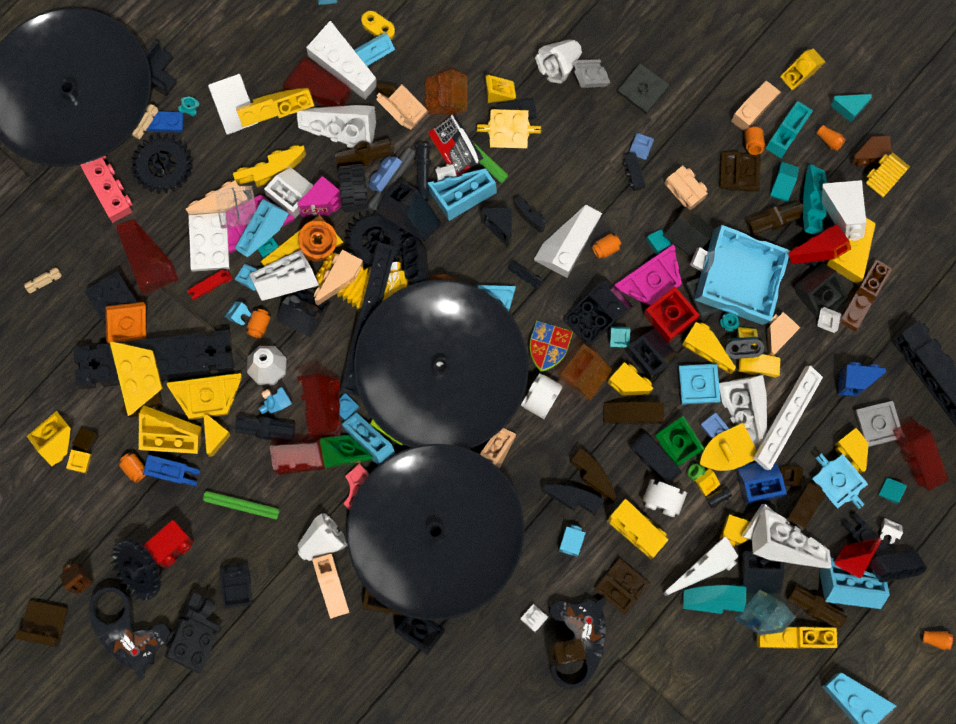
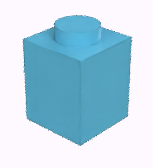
(572, 540)

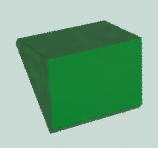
(680, 441)
(343, 451)

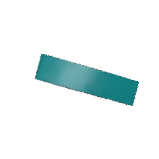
(812, 206)

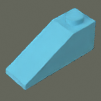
(262, 226)
(369, 438)

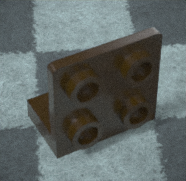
(43, 624)

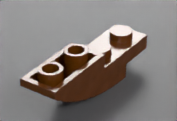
(865, 295)

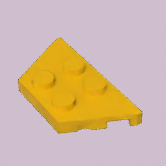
(136, 374)
(206, 395)

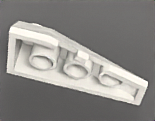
(340, 123)
(783, 543)
(717, 559)

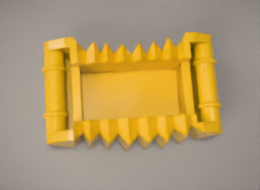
(352, 292)

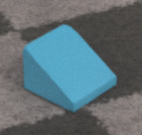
(244, 278)

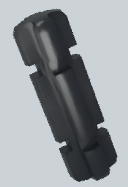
(525, 275)

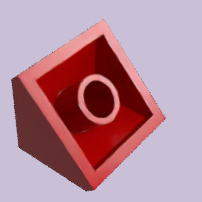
(857, 556)

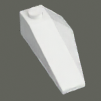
(567, 243)
(747, 404)

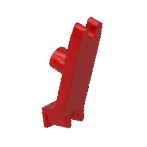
(209, 284)

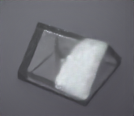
(235, 206)

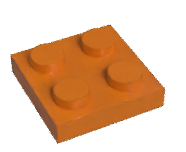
(125, 322)

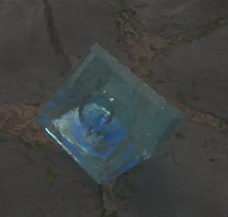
(765, 615)

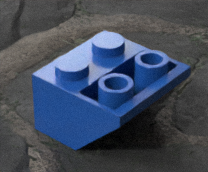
(856, 378)
(759, 483)

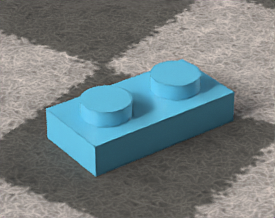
(375, 49)

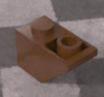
(873, 151)

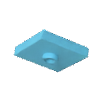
(699, 384)

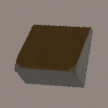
(386, 87)
(85, 439)
(792, 476)

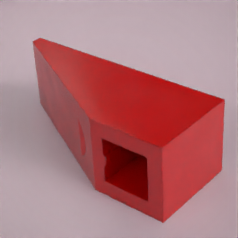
(823, 247)

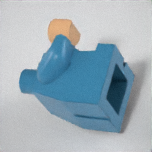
(275, 402)

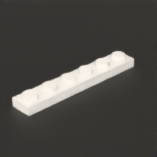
(787, 418)

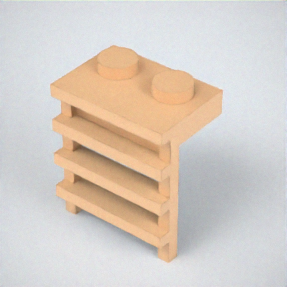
(403, 107)

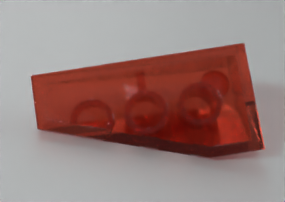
(146, 259)

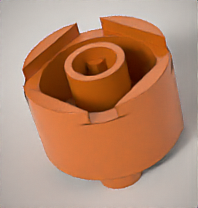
(318, 230)

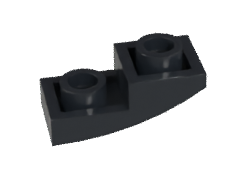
(533, 219)

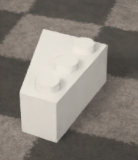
(284, 277)

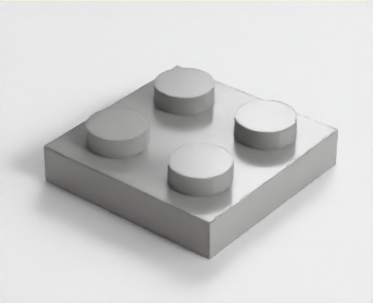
(878, 423)

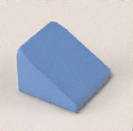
(641, 146)

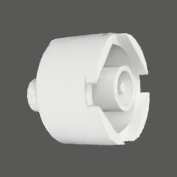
(541, 395)
(664, 497)

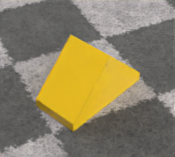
(499, 89)
(214, 435)

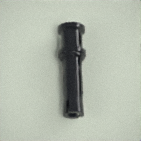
(423, 163)

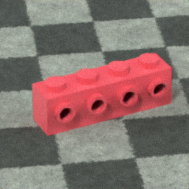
(107, 189)

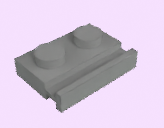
(590, 73)

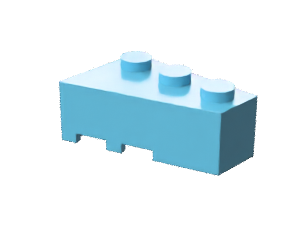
(462, 192)
(848, 589)
(857, 701)

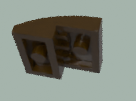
(740, 171)
(622, 586)

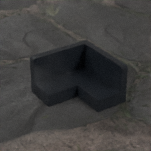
(158, 62)

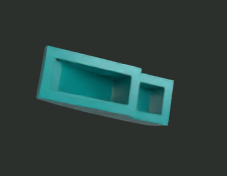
(789, 129)
(715, 598)

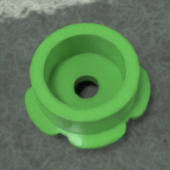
(695, 471)

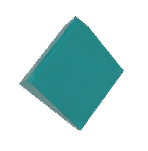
(658, 242)
(892, 490)

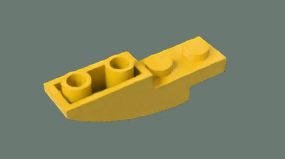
(273, 105)
(265, 172)
(800, 638)

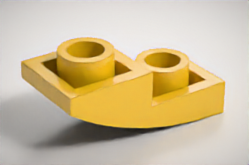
(763, 364)

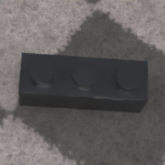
(634, 172)

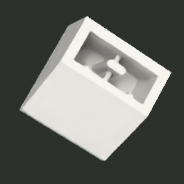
(287, 190)

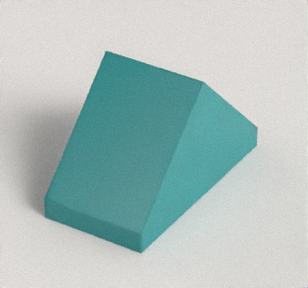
(850, 105)
(784, 181)

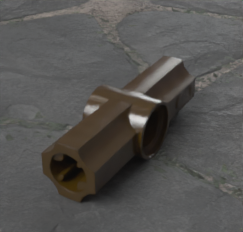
(365, 153)
(775, 218)
(817, 607)

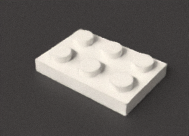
(208, 243)

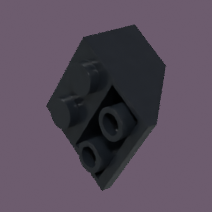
(302, 312)
(652, 353)
(761, 574)

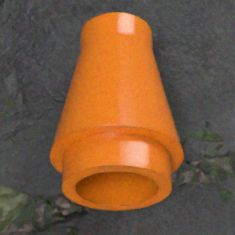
(831, 138)
(938, 639)

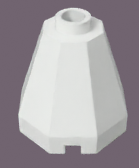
(557, 59)
(266, 365)
(321, 539)

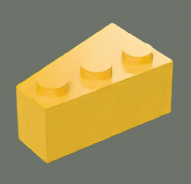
(854, 262)
(167, 433)
(638, 529)

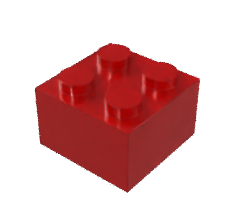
(671, 314)
(169, 544)

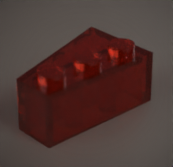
(321, 85)
(322, 405)
(921, 454)
(297, 458)

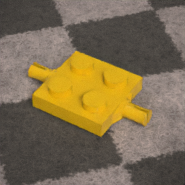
(508, 128)

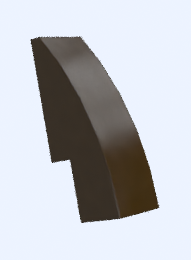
(634, 413)
(594, 475)

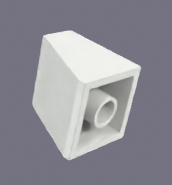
(846, 207)

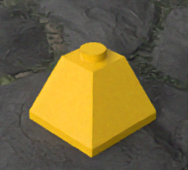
(51, 438)

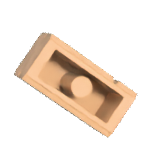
(686, 187)

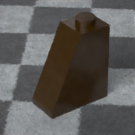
(805, 506)

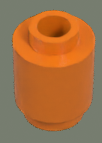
(754, 140)
(606, 246)
(258, 323)
(132, 467)

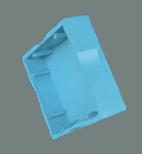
(742, 275)

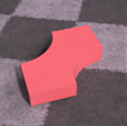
(355, 478)

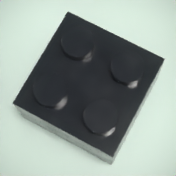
(109, 292)

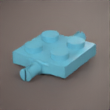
(840, 481)

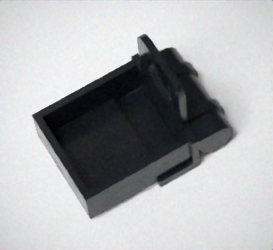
(236, 585)

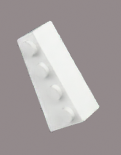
(339, 59)

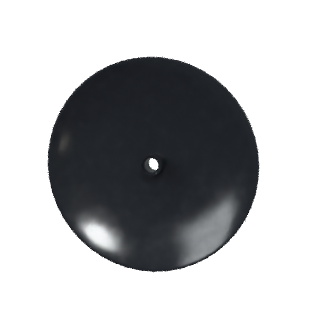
(76, 52)
(450, 326)
(427, 491)

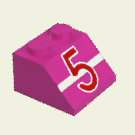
(320, 199)

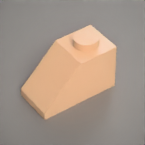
(779, 332)

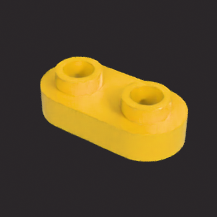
(375, 27)

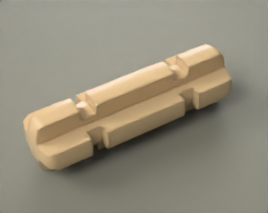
(146, 120)
(42, 280)

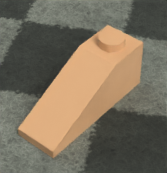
(755, 106)
(498, 447)

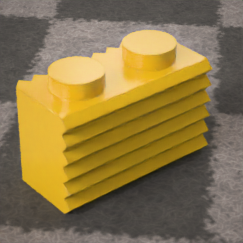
(887, 174)

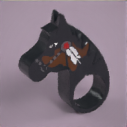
(584, 622)
(121, 639)

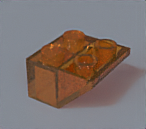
(446, 93)
(586, 372)

